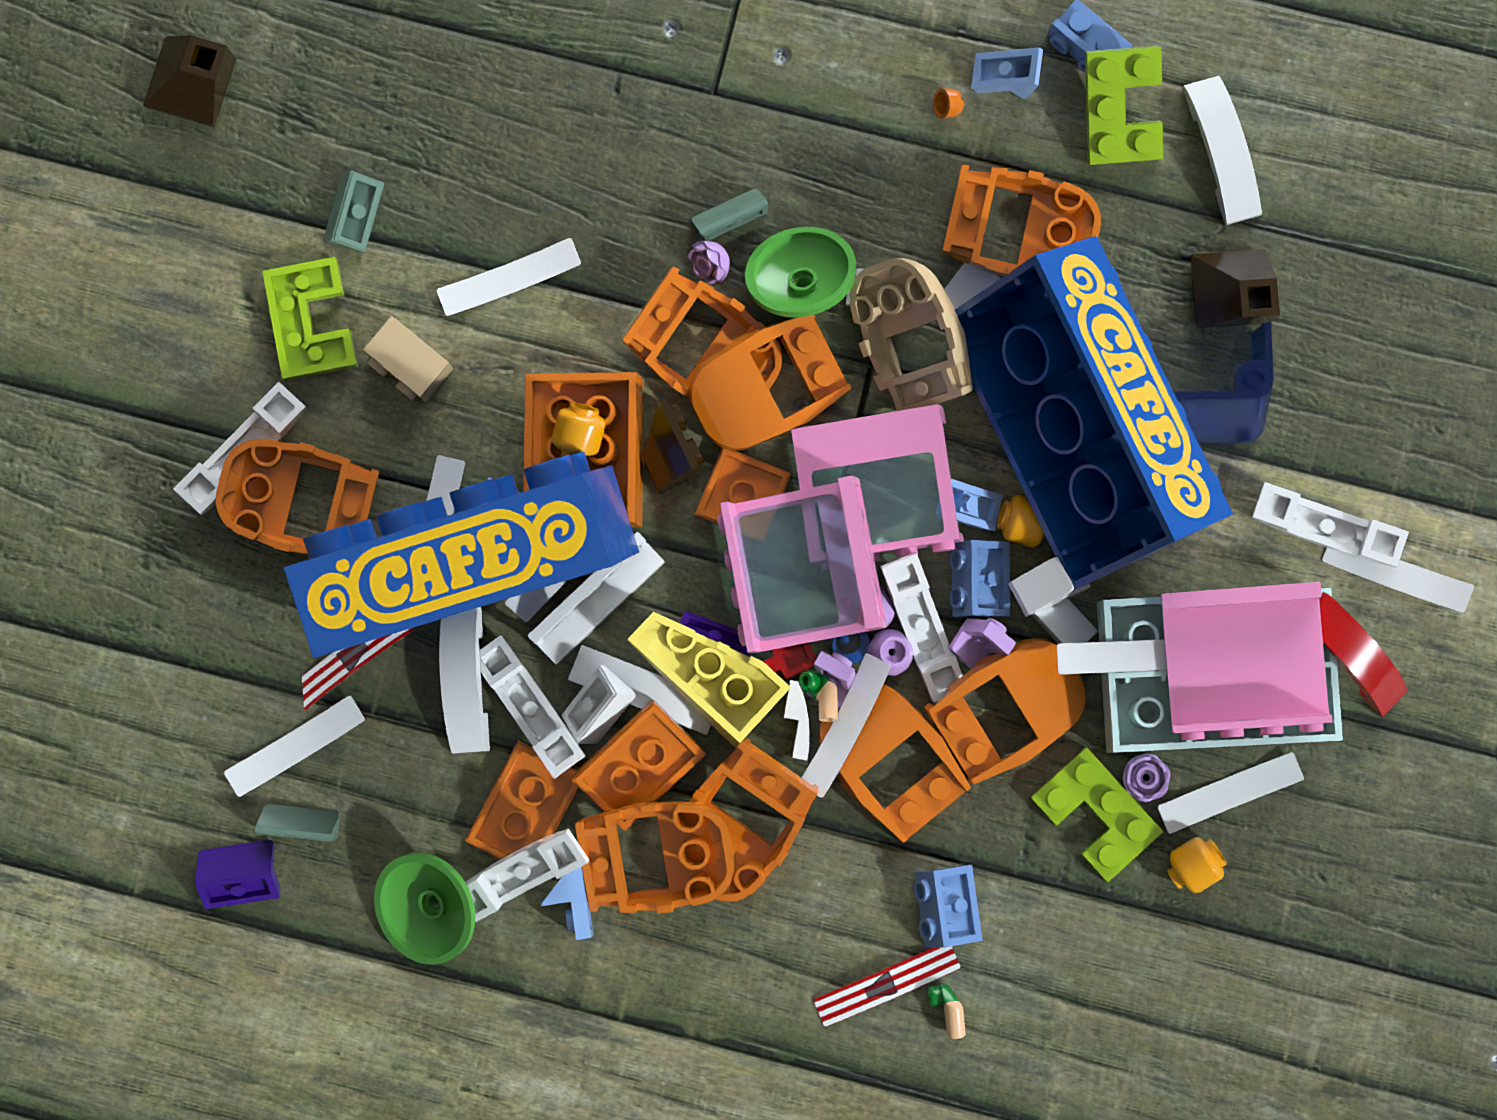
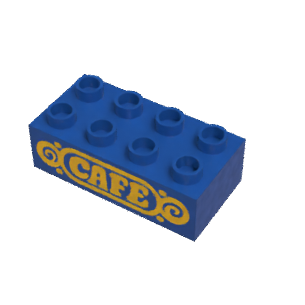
(1087, 413)
(453, 563)

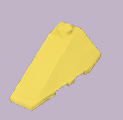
(716, 680)

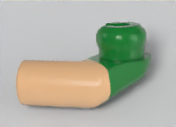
(823, 691)
(952, 1008)

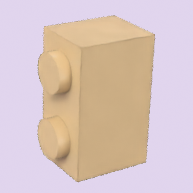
(407, 359)

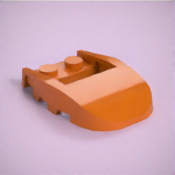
(1056, 216)
(666, 311)
(735, 400)
(261, 483)
(1044, 697)
(886, 727)
(776, 787)
(694, 852)

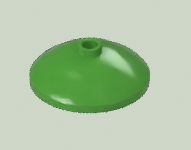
(800, 272)
(412, 915)

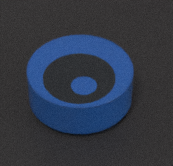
(851, 646)

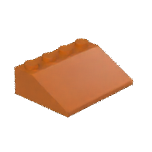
(619, 403)

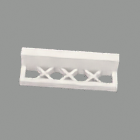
(594, 602)

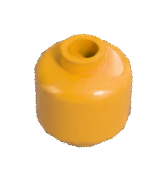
(578, 430)
(1020, 522)
(1196, 865)

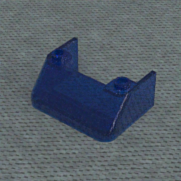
(1240, 413)

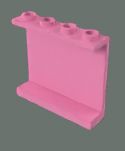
(1245, 660)

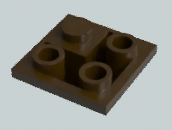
(190, 79)
(1234, 288)
(667, 452)

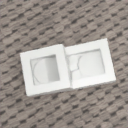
(797, 710)

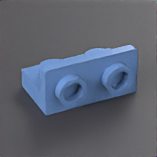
(1083, 31)
(980, 579)
(947, 906)

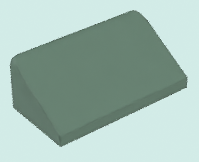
(353, 211)
(730, 215)
(298, 823)

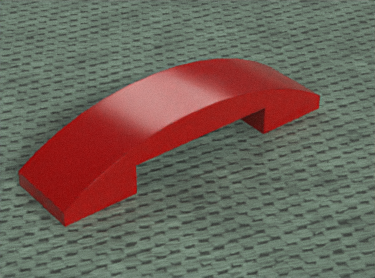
(1360, 657)

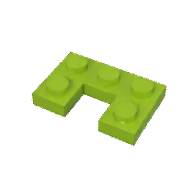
(1105, 80)
(297, 347)
(1127, 823)

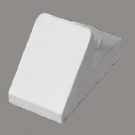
(1043, 587)

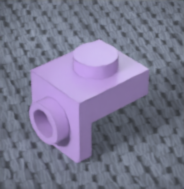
(978, 639)
(839, 671)

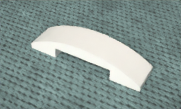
(1225, 148)
(271, 420)
(1329, 527)
(921, 624)
(461, 682)
(643, 683)
(529, 707)
(524, 870)

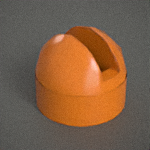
(947, 103)

